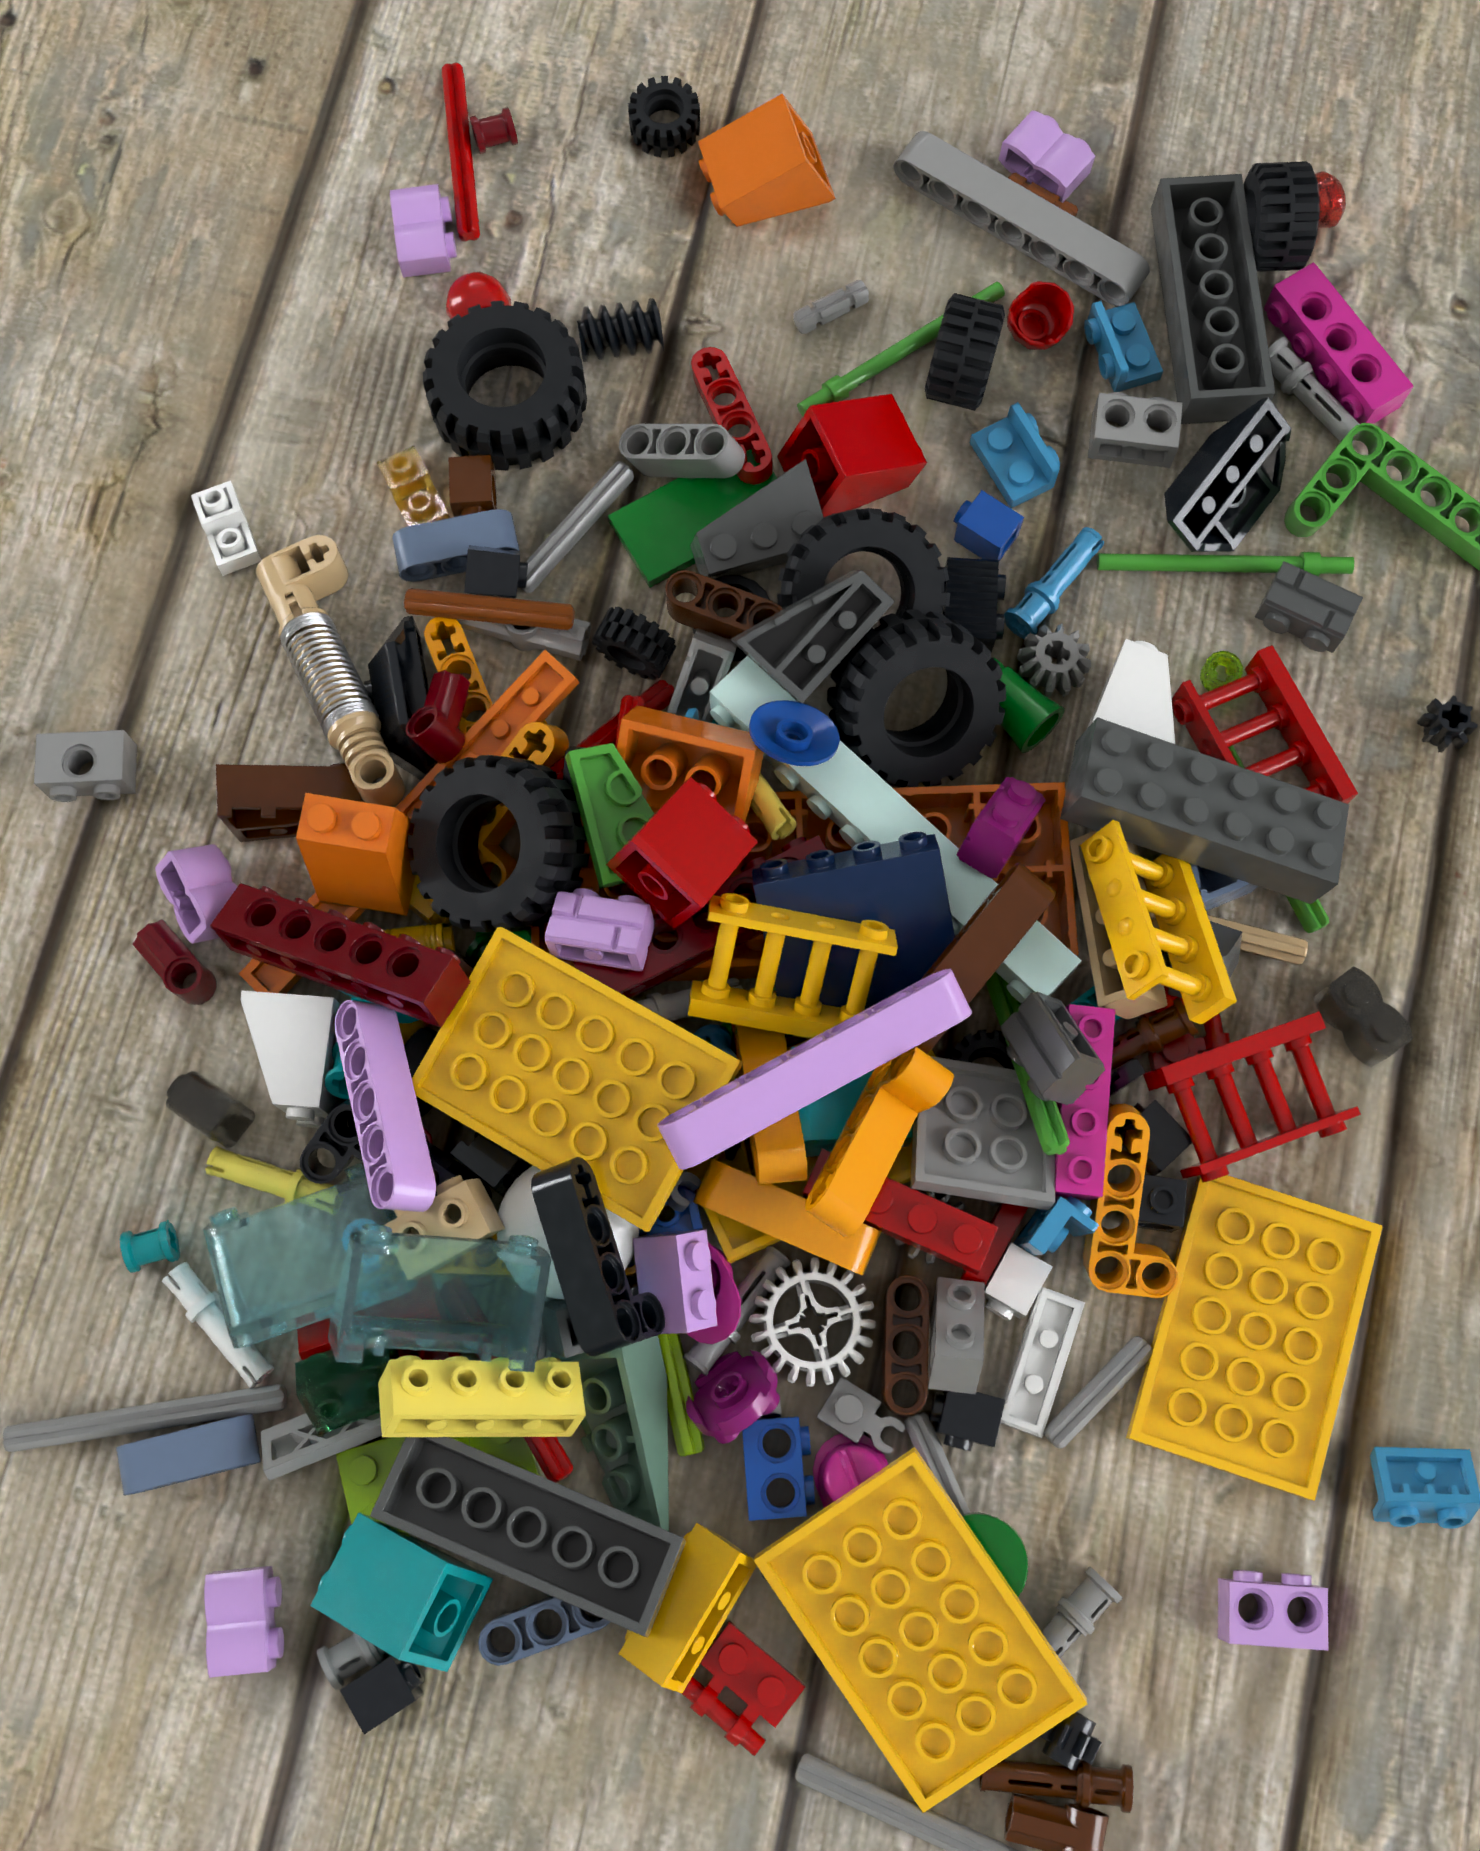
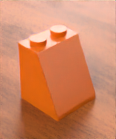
(764, 165)
(357, 853)

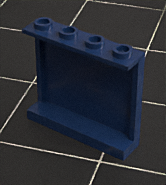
(885, 883)

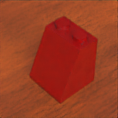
(854, 451)
(683, 853)

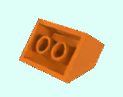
(670, 748)

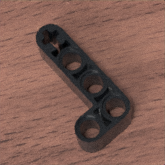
(345, 1146)
(589, 1262)

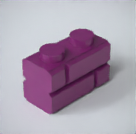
(1001, 827)

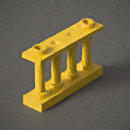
(1182, 921)
(760, 1005)

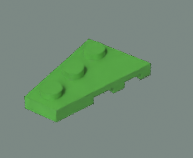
(608, 804)

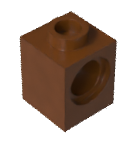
(472, 484)

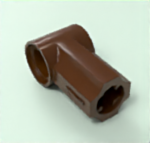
(1054, 1826)

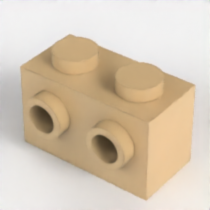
(457, 1211)

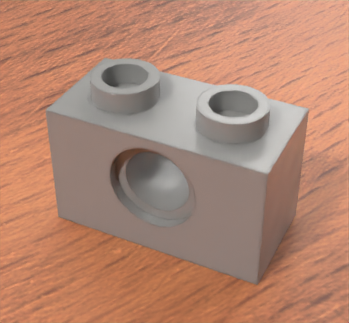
(63, 754)

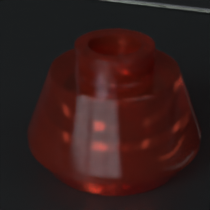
(1331, 200)

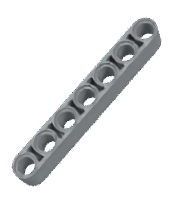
(1021, 219)

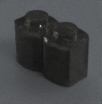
(1367, 1023)
(209, 1108)

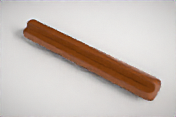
(489, 609)

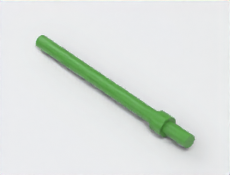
(838, 387)
(1308, 561)

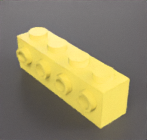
(479, 1398)

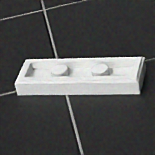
(1040, 1361)

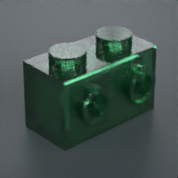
(340, 1391)

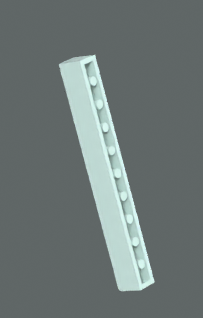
(874, 811)

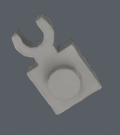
(854, 1412)

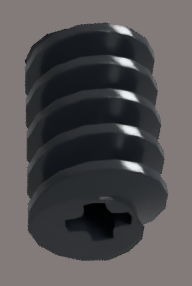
(620, 329)

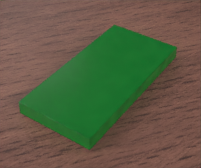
(664, 522)

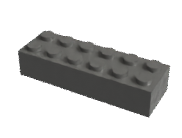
(1211, 297)
(1206, 811)
(531, 1530)

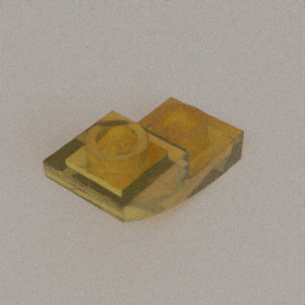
(412, 487)

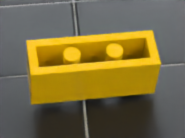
(693, 1609)

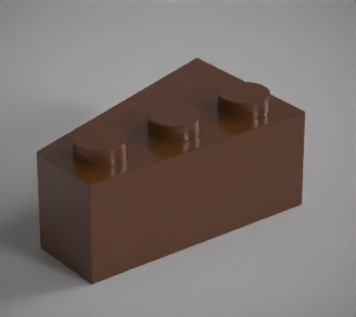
(269, 799)

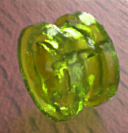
(1227, 659)

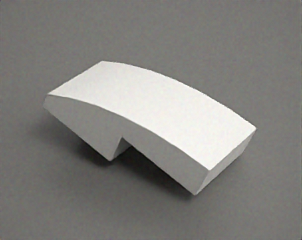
(226, 528)

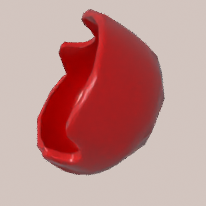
(474, 290)
(1040, 315)

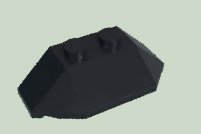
(1230, 480)
(397, 691)

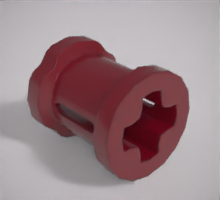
(494, 130)

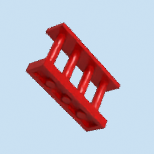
(1285, 712)
(1257, 1052)

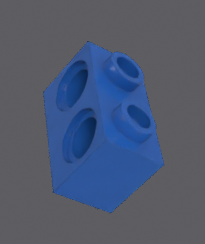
(762, 1469)

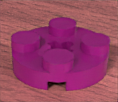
(727, 1415)

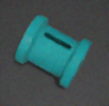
(149, 1246)

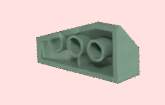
(629, 1426)

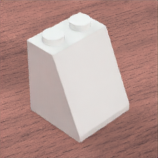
(1139, 692)
(294, 1051)

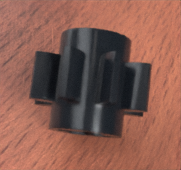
(1447, 723)
(1072, 1741)

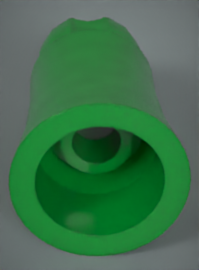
(1028, 713)

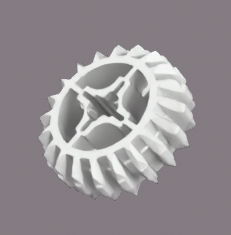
(851, 1310)

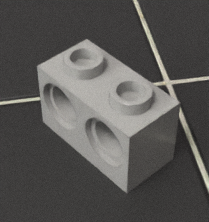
(1134, 439)
(956, 1335)

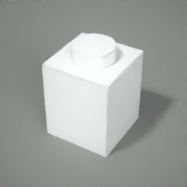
(1015, 1283)

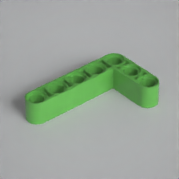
(1403, 494)

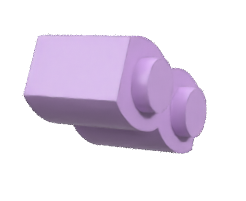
(1047, 155)
(421, 230)
(198, 887)
(242, 1621)

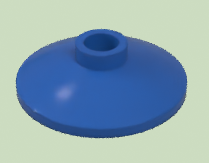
(794, 733)

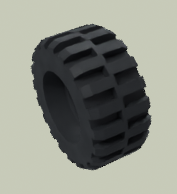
(496, 339)
(873, 532)
(957, 728)
(448, 843)

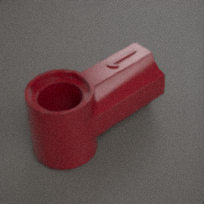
(437, 723)
(174, 962)

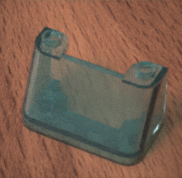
(287, 1260)
(440, 1296)

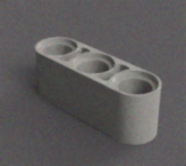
(682, 450)

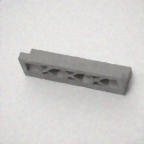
(298, 1444)

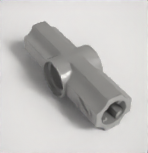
(565, 643)

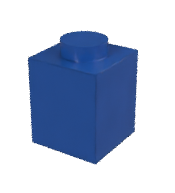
(987, 527)

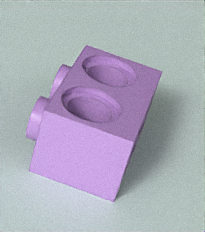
(1271, 1622)

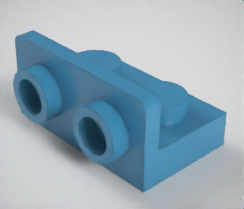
(1122, 346)
(1017, 456)
(1050, 1227)
(1424, 1486)

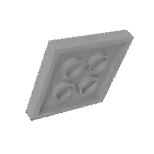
(982, 1141)

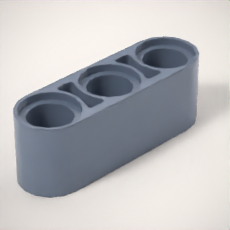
(442, 545)
(188, 1454)
(527, 1634)

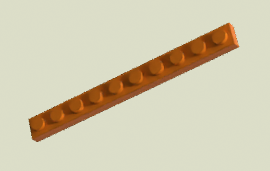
(526, 701)

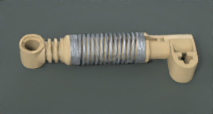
(320, 655)

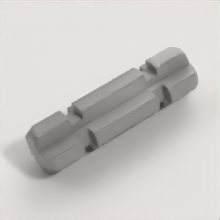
(831, 306)

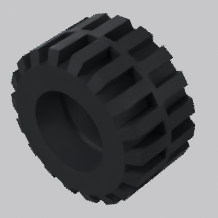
(1282, 214)
(964, 351)

